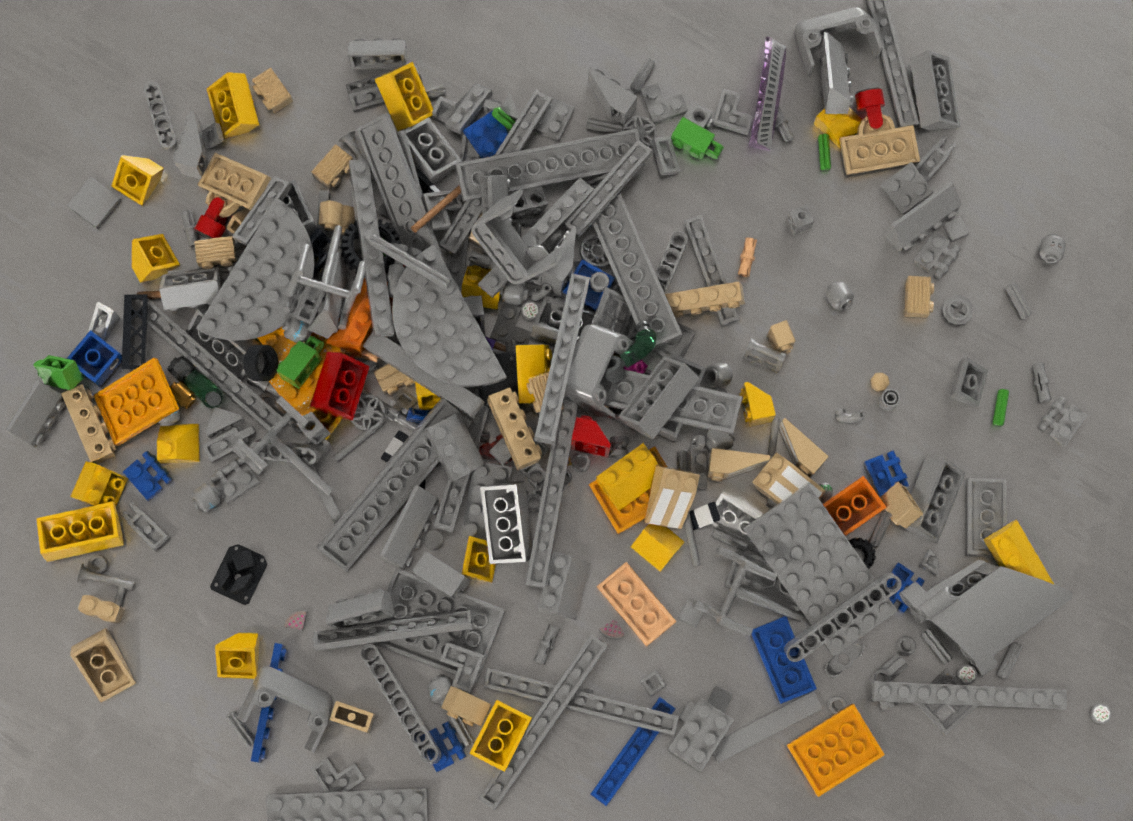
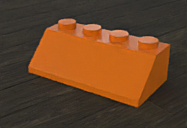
(358, 325)
(854, 506)

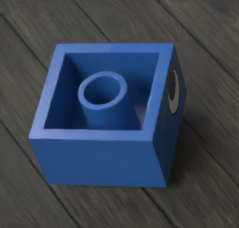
(95, 358)

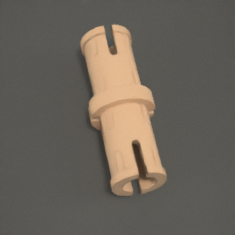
(747, 257)

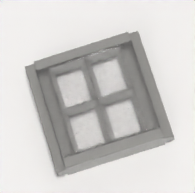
(614, 313)
(945, 715)

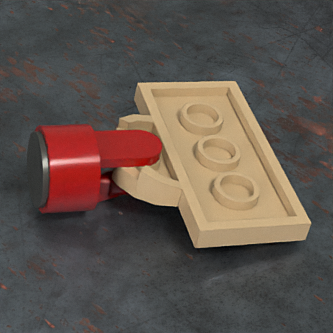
(877, 140)
(229, 188)

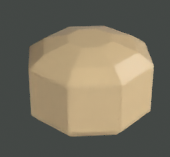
(879, 382)

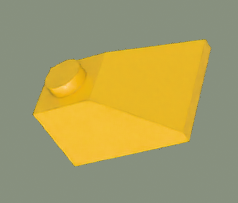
(838, 125)
(137, 177)
(152, 257)
(178, 444)
(238, 656)

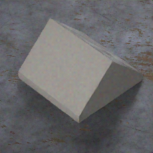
(968, 382)

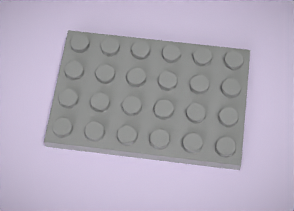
(417, 598)

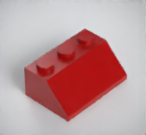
(339, 385)
(589, 437)

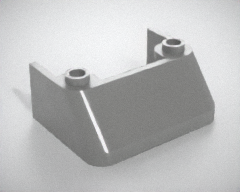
(809, 32)
(506, 246)
(589, 365)
(272, 683)

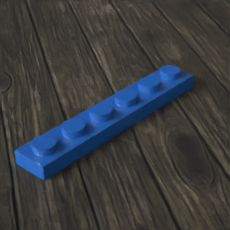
(267, 713)
(628, 758)

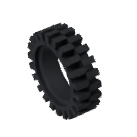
(352, 233)

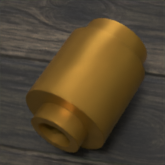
(183, 395)

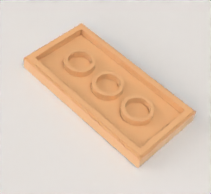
(636, 604)

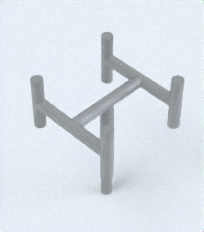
(325, 282)
(291, 416)
(746, 564)

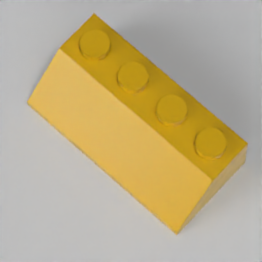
(79, 531)
(1014, 551)

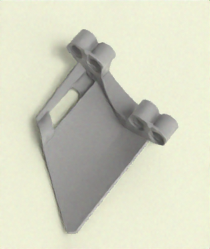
(989, 612)

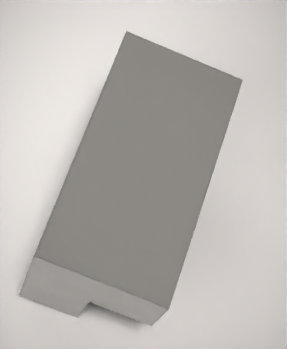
(440, 575)

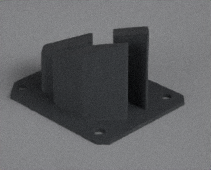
(510, 369)
(242, 562)

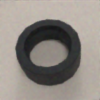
(251, 363)

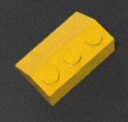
(404, 96)
(233, 104)
(531, 362)
(628, 477)
(500, 735)

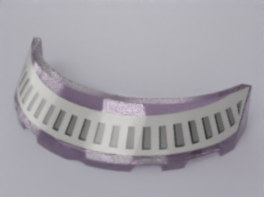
(768, 94)

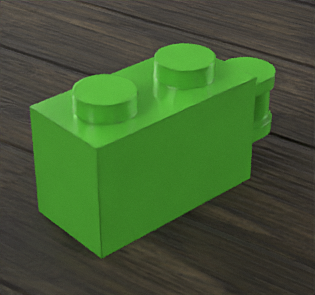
(695, 140)
(301, 361)
(58, 372)

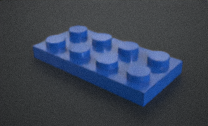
(787, 677)

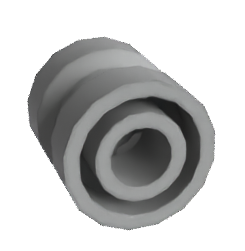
(889, 403)
(619, 446)

